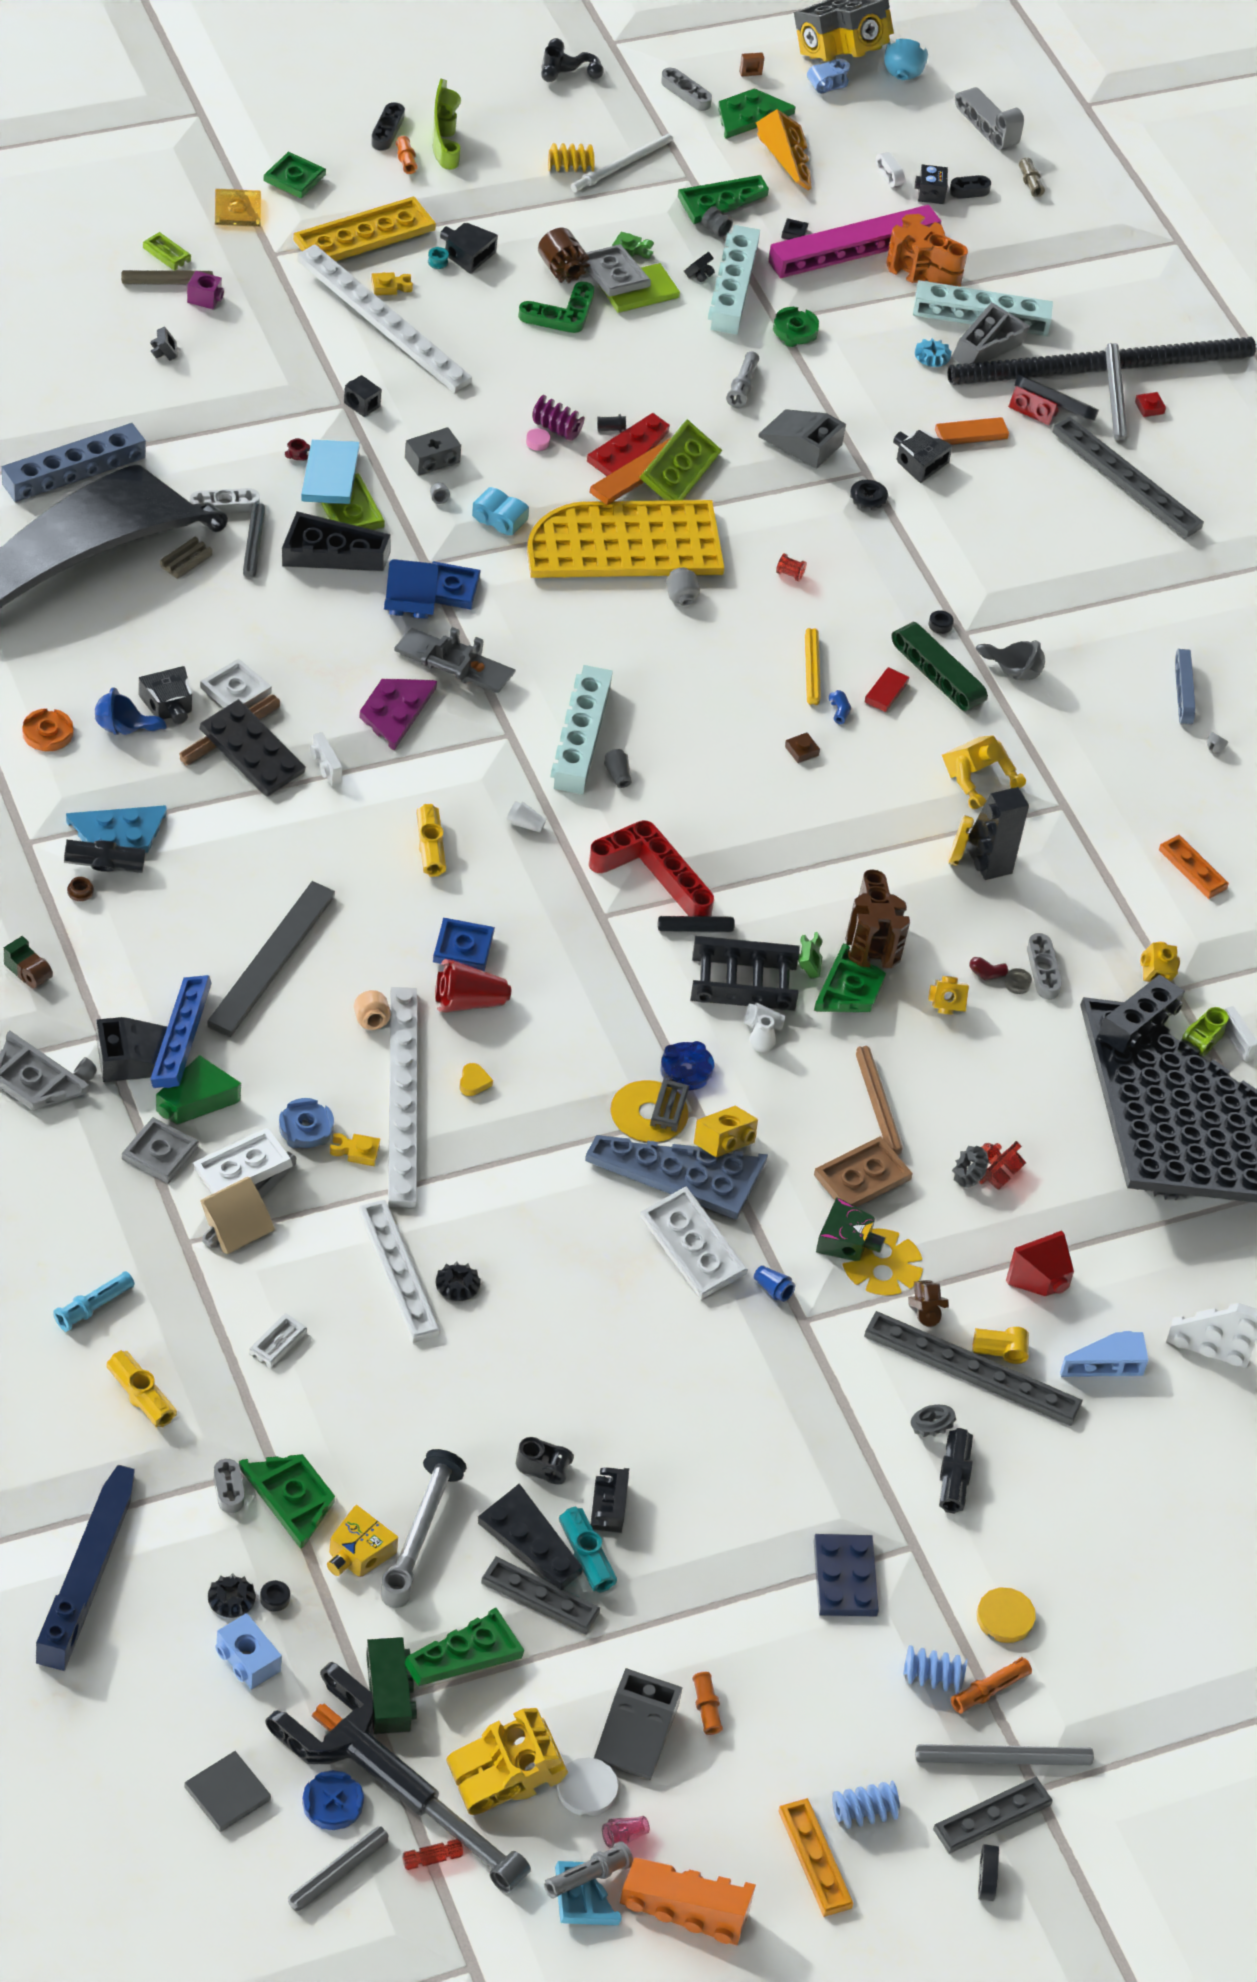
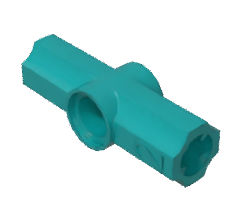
(593, 1562)

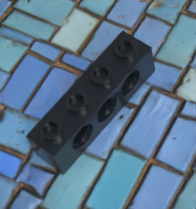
(1141, 1014)

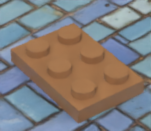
(863, 1173)

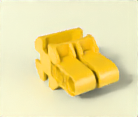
(494, 1767)

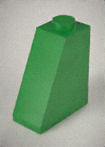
(200, 1092)

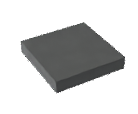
(227, 1791)

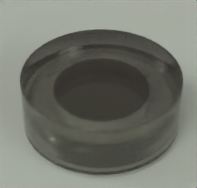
(1018, 981)

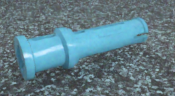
(83, 1306)

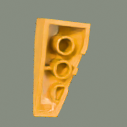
(787, 144)

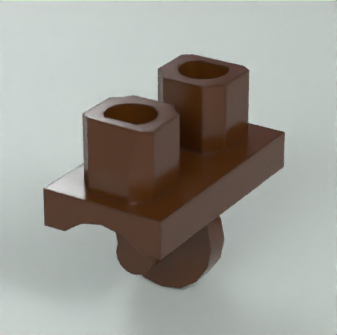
(927, 1301)

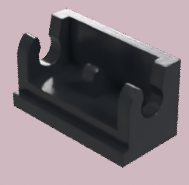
(610, 1500)

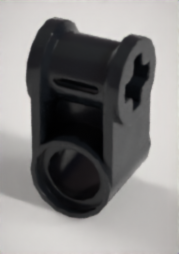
(544, 1460)

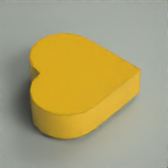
(474, 1080)

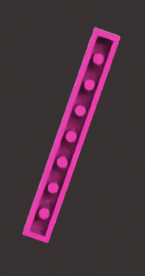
(840, 243)

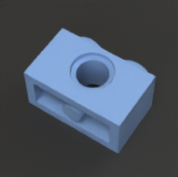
(246, 1636)

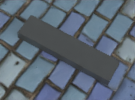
(540, 1595)
(992, 1815)

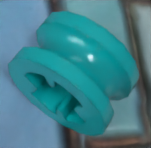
(438, 257)

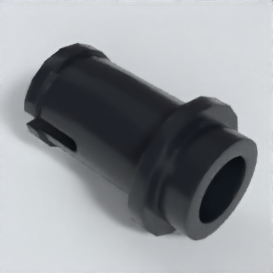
(615, 423)

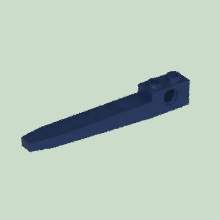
(85, 1572)

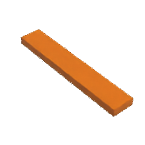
(625, 478)

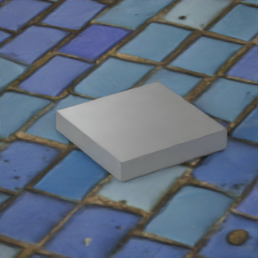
(160, 1150)

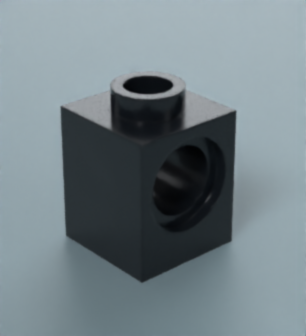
(362, 395)

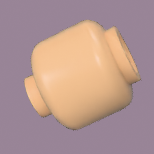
(372, 1010)

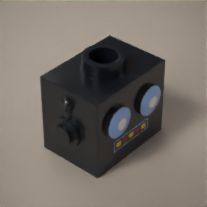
(932, 184)

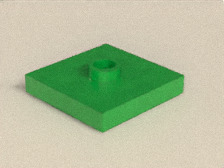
(294, 174)

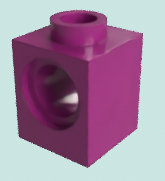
(205, 290)

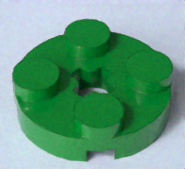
(805, 326)

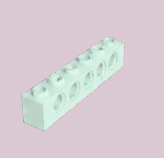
(734, 279)
(967, 304)
(582, 730)

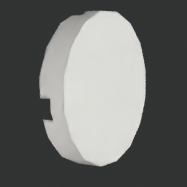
(588, 1787)

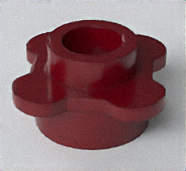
(297, 449)

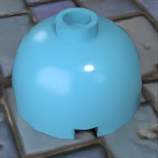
(905, 59)

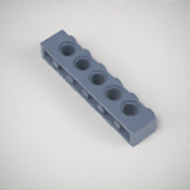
(73, 462)

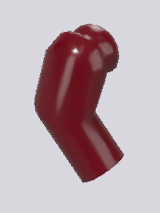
(987, 970)

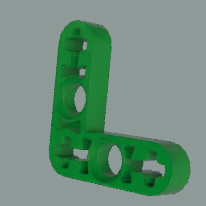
(530, 311)

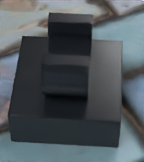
(701, 266)
(164, 344)

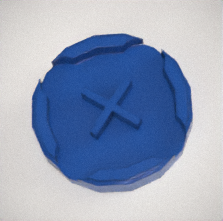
(333, 1800)

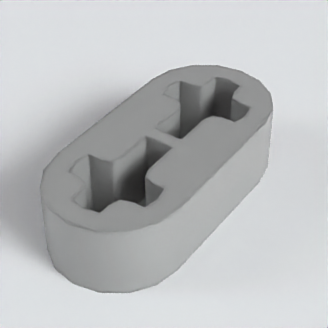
(235, 1485)

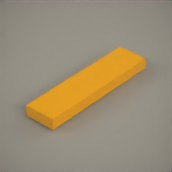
(815, 1857)

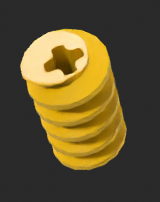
(571, 157)

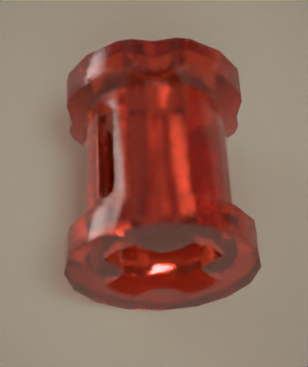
(791, 567)

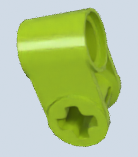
(1207, 1030)

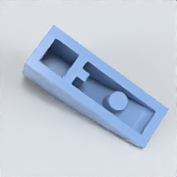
(1114, 1355)

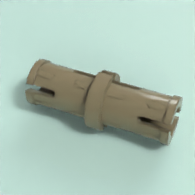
(1031, 177)

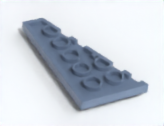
(715, 1182)

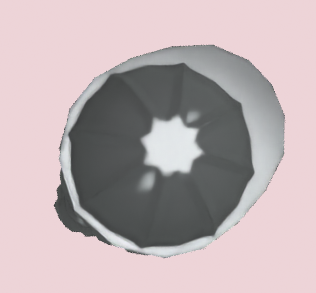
(1020, 660)

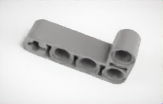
(998, 127)

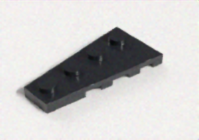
(529, 1535)

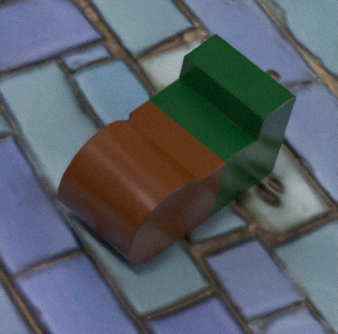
(26, 963)

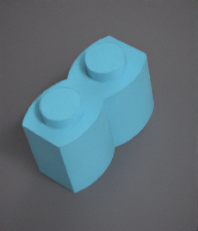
(500, 511)

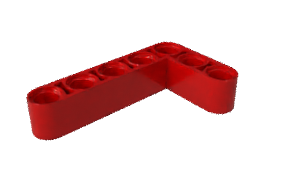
(646, 842)

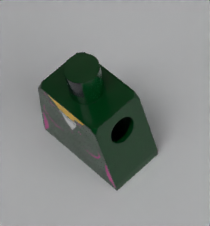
(848, 1232)

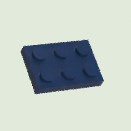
(845, 1575)

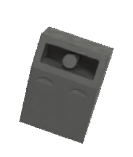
(805, 435)
(638, 1723)

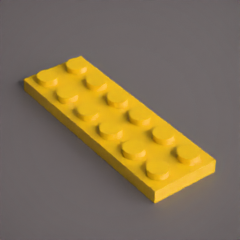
(368, 229)

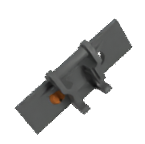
(455, 658)

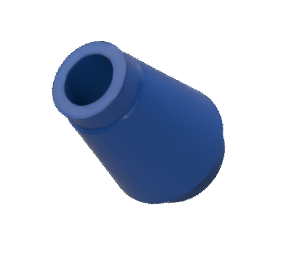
(775, 1283)

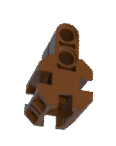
(877, 923)

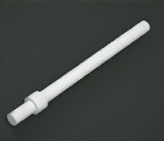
(592, 178)

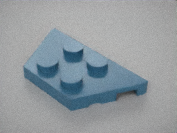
(123, 826)

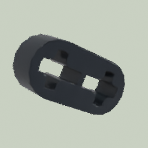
(970, 186)
(988, 1872)

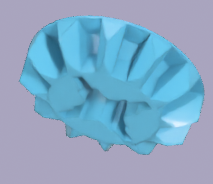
(924, 353)

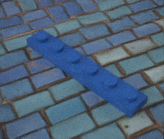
(181, 1031)

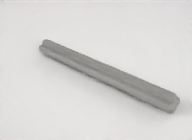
(1004, 1754)

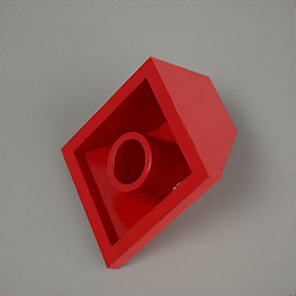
(1042, 1266)

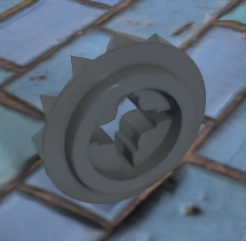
(975, 1171)
(924, 1423)

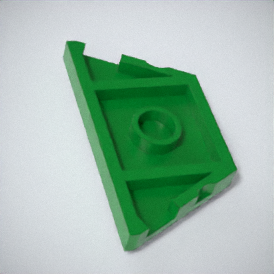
(743, 110)
(850, 986)
(291, 1492)

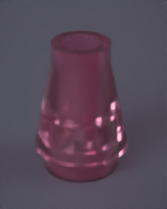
(624, 1830)

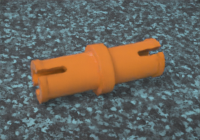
(406, 155)
(707, 1703)

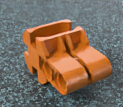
(925, 252)

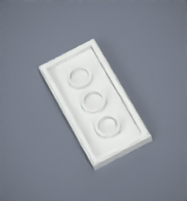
(693, 1243)

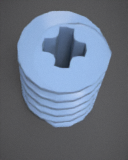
(934, 1669)
(866, 1803)

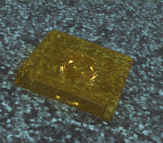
(238, 207)

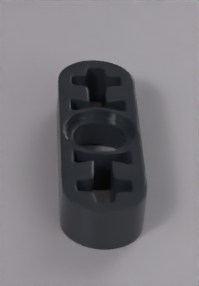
(386, 119)

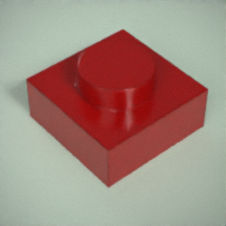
(1150, 404)

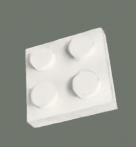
(234, 683)

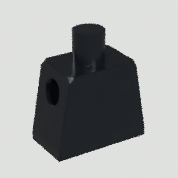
(469, 245)

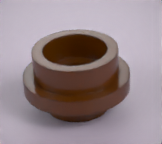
(80, 889)

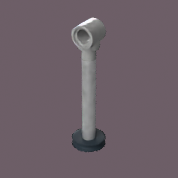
(443, 1467)

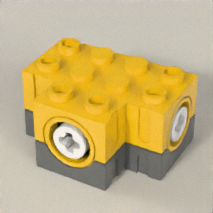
(843, 28)

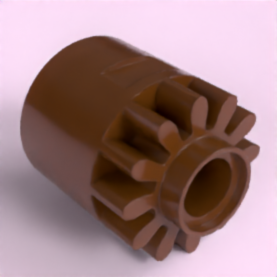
(563, 254)

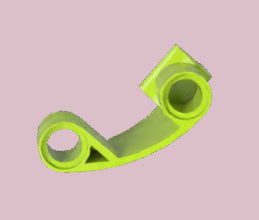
(444, 125)

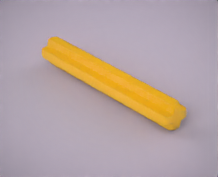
(812, 666)

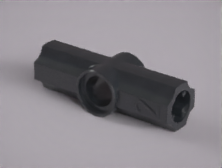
(104, 856)
(956, 1470)

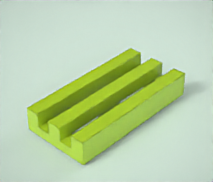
(163, 251)

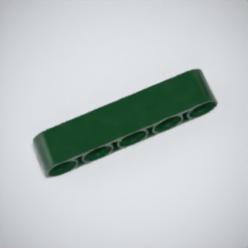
(939, 666)

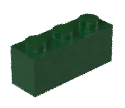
(390, 1685)

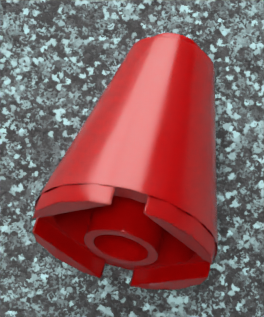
(469, 988)

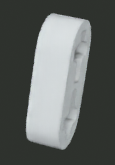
(890, 169)

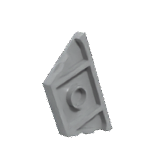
(34, 1076)

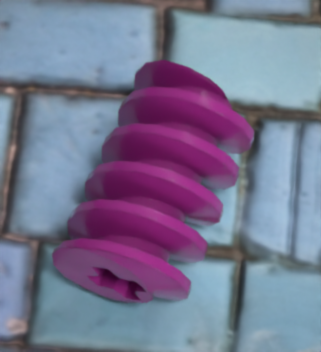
(556, 419)

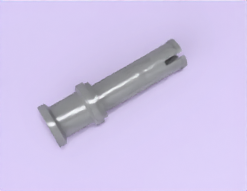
(741, 385)
(599, 1866)

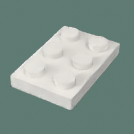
(254, 1157)

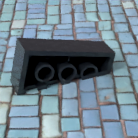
(334, 545)
(998, 833)

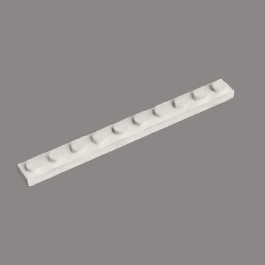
(384, 318)
(403, 1098)

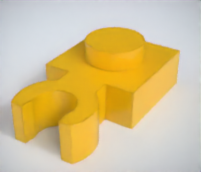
(388, 284)
(359, 1149)

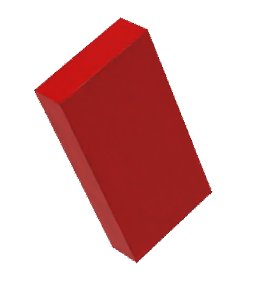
(886, 689)

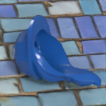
(119, 715)

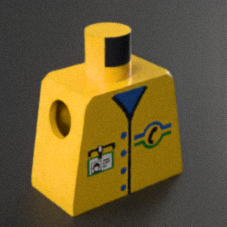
(360, 1544)

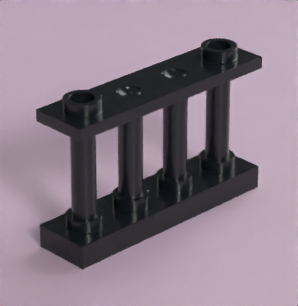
(745, 953)

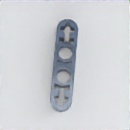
(1185, 686)

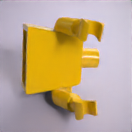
(976, 756)

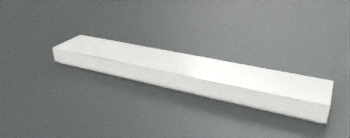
(399, 1271)

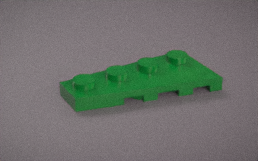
(722, 195)
(473, 1648)

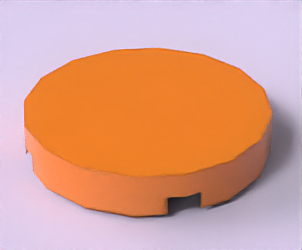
(47, 729)

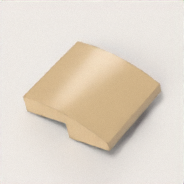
(237, 1215)

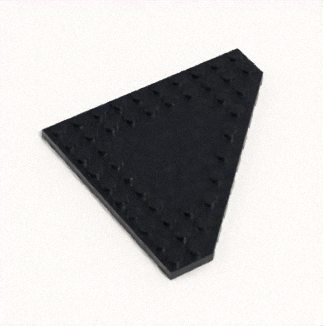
(1175, 1114)

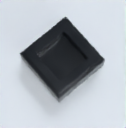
(794, 229)

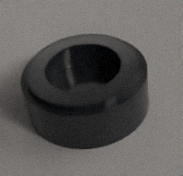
(941, 622)
(275, 1595)

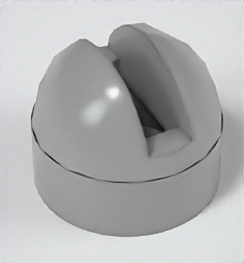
(439, 493)
(1217, 742)
(85, 1069)

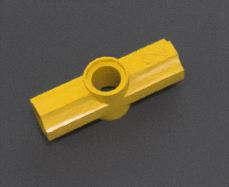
(431, 840)
(149, 1399)

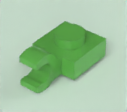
(634, 245)
(810, 957)

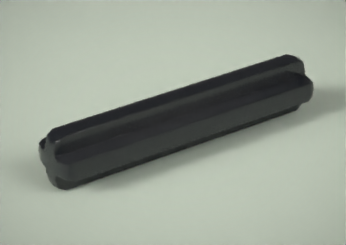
(696, 923)

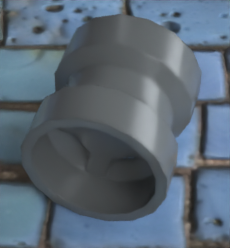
(717, 222)

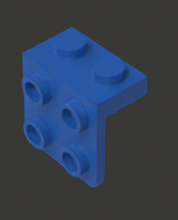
(411, 588)

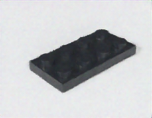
(252, 748)

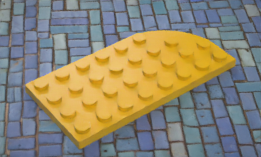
(626, 539)

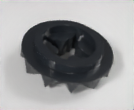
(870, 488)
(454, 1290)
(234, 1606)

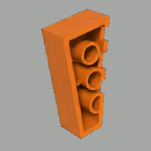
(688, 1899)

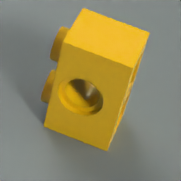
(725, 1131)

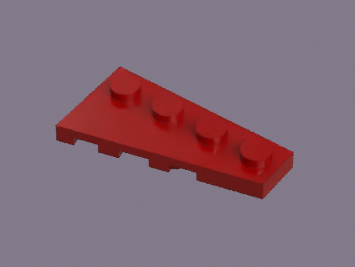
(629, 444)

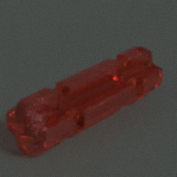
(432, 1854)

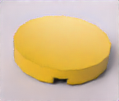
(960, 840)
(1006, 1615)

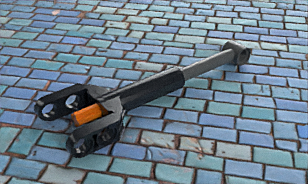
(355, 1740)

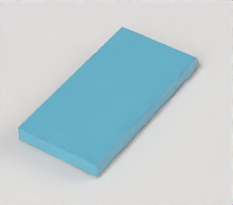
(330, 471)

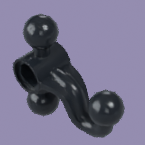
(557, 61)

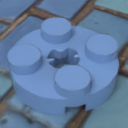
(306, 1136)

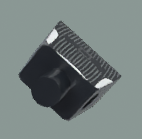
(922, 453)
(167, 694)

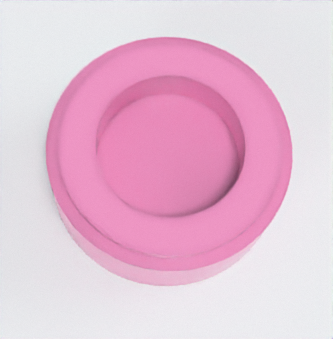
(538, 439)

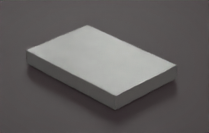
(616, 271)

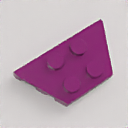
(396, 706)

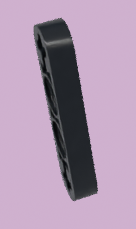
(1057, 397)

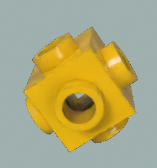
(1161, 960)
(958, 997)

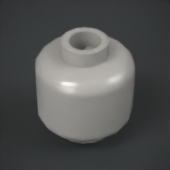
(682, 586)

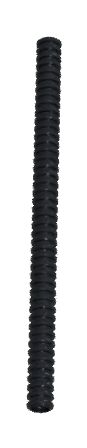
(1097, 360)

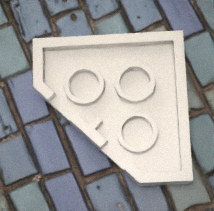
(1218, 1334)

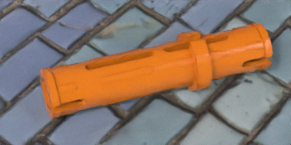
(982, 1690)

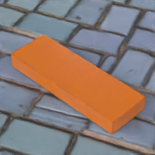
(972, 431)
(1193, 866)

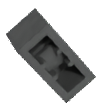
(432, 451)

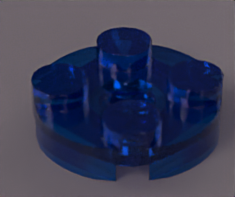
(687, 1052)

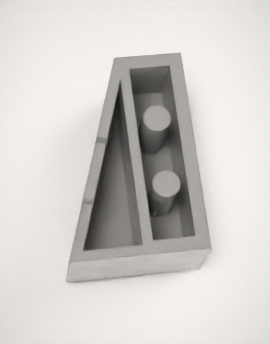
(990, 336)

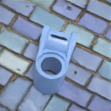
(827, 77)

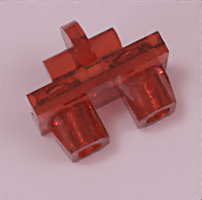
(1009, 1158)

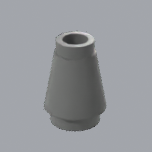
(618, 766)

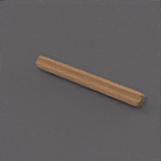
(205, 745)
(878, 1098)

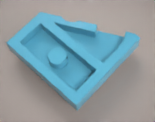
(585, 1903)

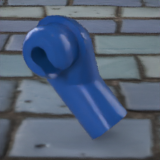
(840, 699)

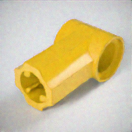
(1011, 1343)

